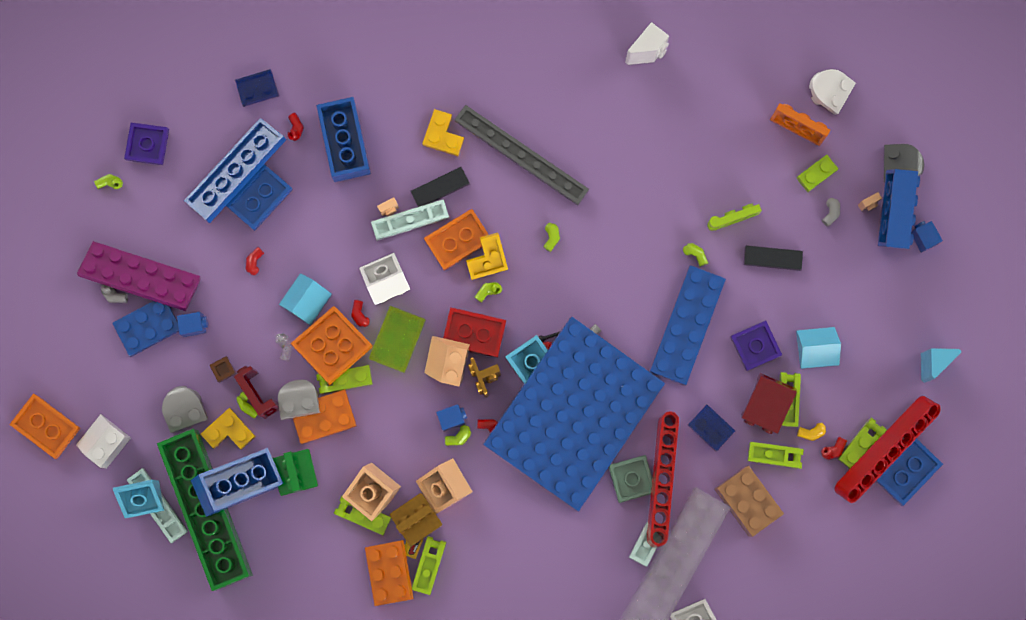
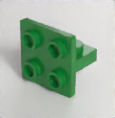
(296, 471)

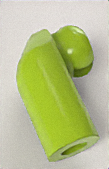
(110, 180)
(554, 236)
(697, 251)
(488, 289)
(245, 406)
(460, 438)

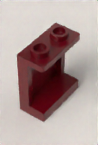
(243, 379)
(769, 404)

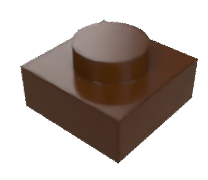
(222, 369)

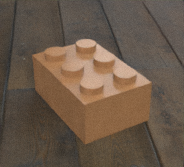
(749, 501)

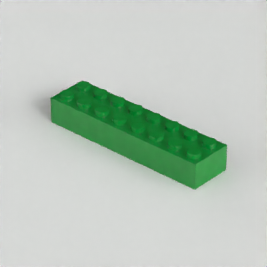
(212, 535)

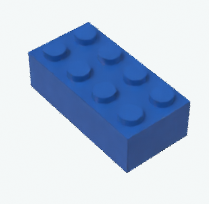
(343, 139)
(898, 208)
(236, 482)

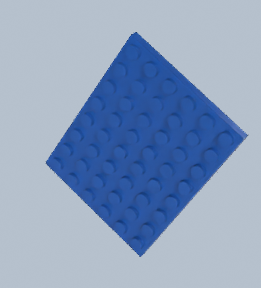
(574, 413)

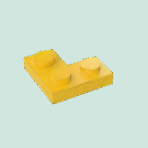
(438, 137)
(492, 260)
(228, 425)

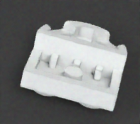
(831, 89)

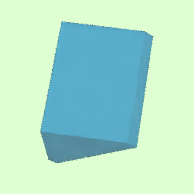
(305, 299)
(818, 347)
(527, 357)
(935, 361)
(139, 498)

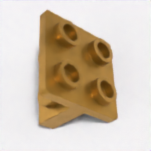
(489, 374)
(415, 519)

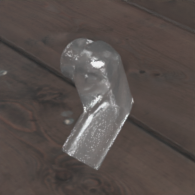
(285, 343)

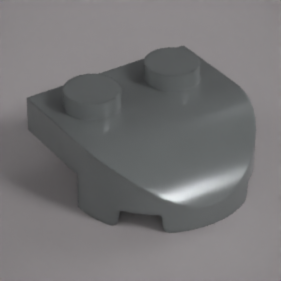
(903, 158)

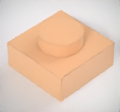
(870, 202)
(388, 207)

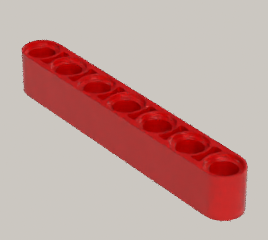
(887, 449)
(657, 486)

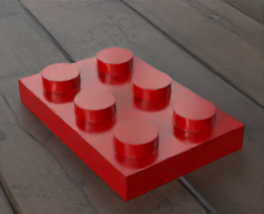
(478, 330)

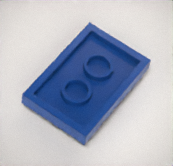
(259, 197)
(146, 327)
(909, 472)

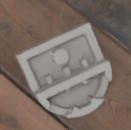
(298, 399)
(183, 408)

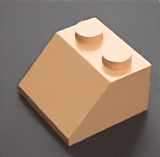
(446, 360)
(444, 486)
(371, 491)

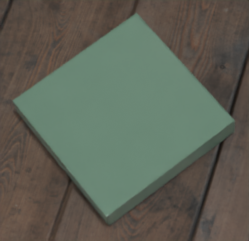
(631, 478)

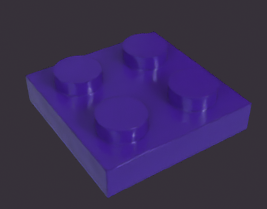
(146, 143)
(756, 345)

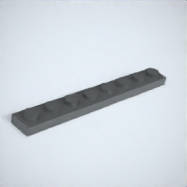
(521, 155)

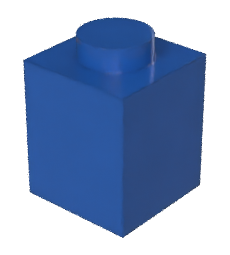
(926, 236)
(192, 324)
(451, 417)

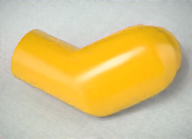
(813, 434)

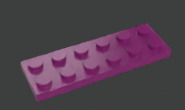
(139, 276)

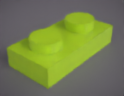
(817, 173)

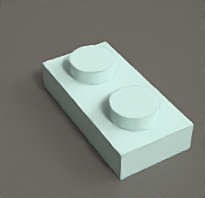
(642, 550)

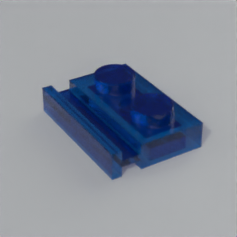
(257, 87)
(711, 427)

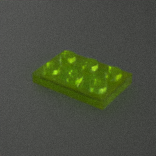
(397, 339)

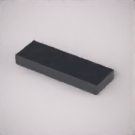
(440, 187)
(773, 258)

